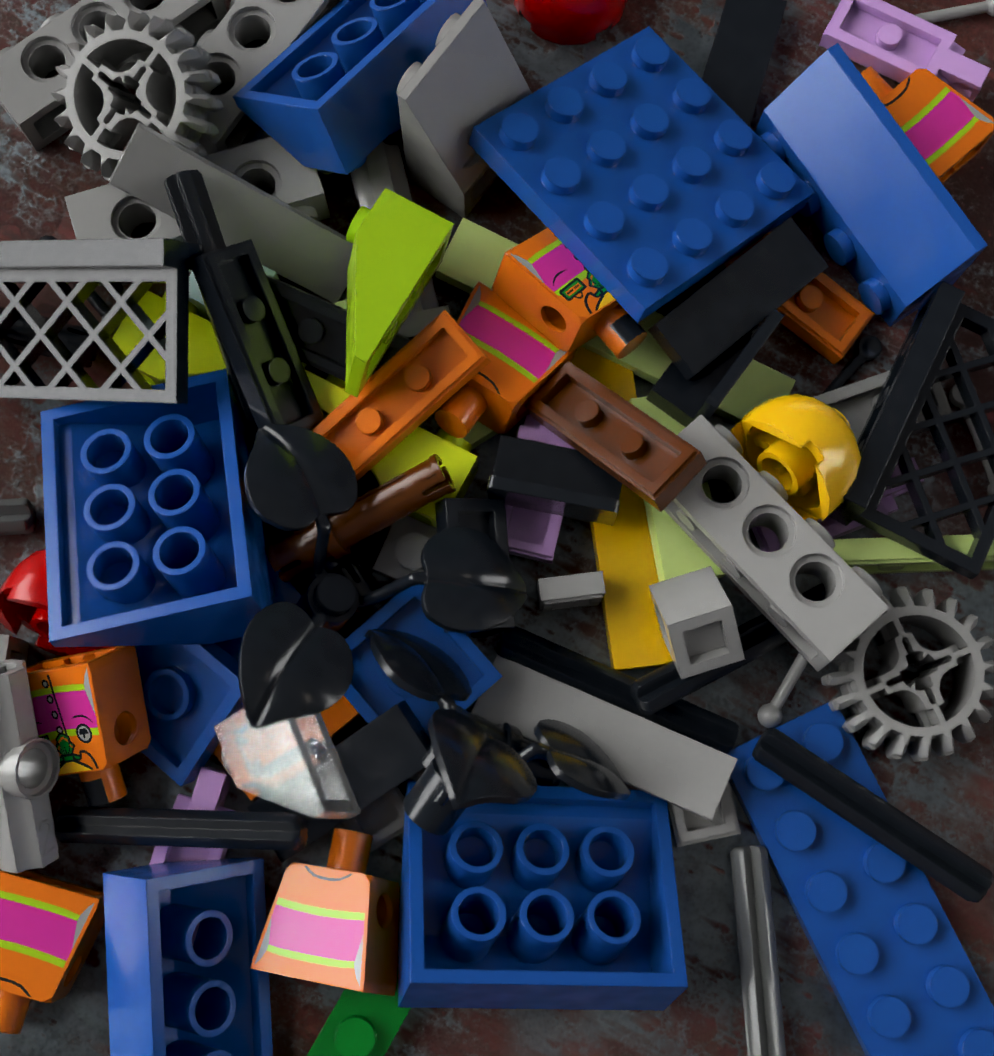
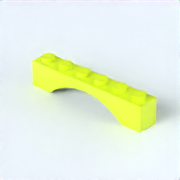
(206, 357)

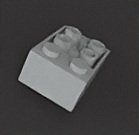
(449, 94)

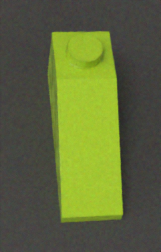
(388, 270)

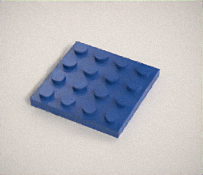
(640, 171)

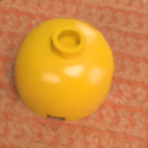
(804, 448)

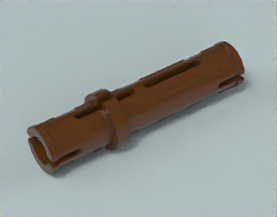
(367, 516)

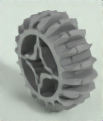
(93, 74)
(923, 693)

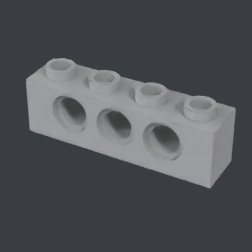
(236, 65)
(23, 67)
(114, 214)
(768, 578)

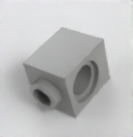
(697, 622)

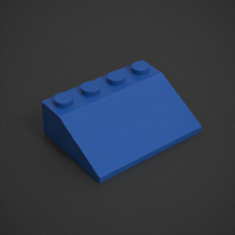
(151, 521)
(542, 906)

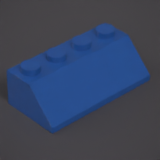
(338, 82)
(871, 188)
(180, 995)

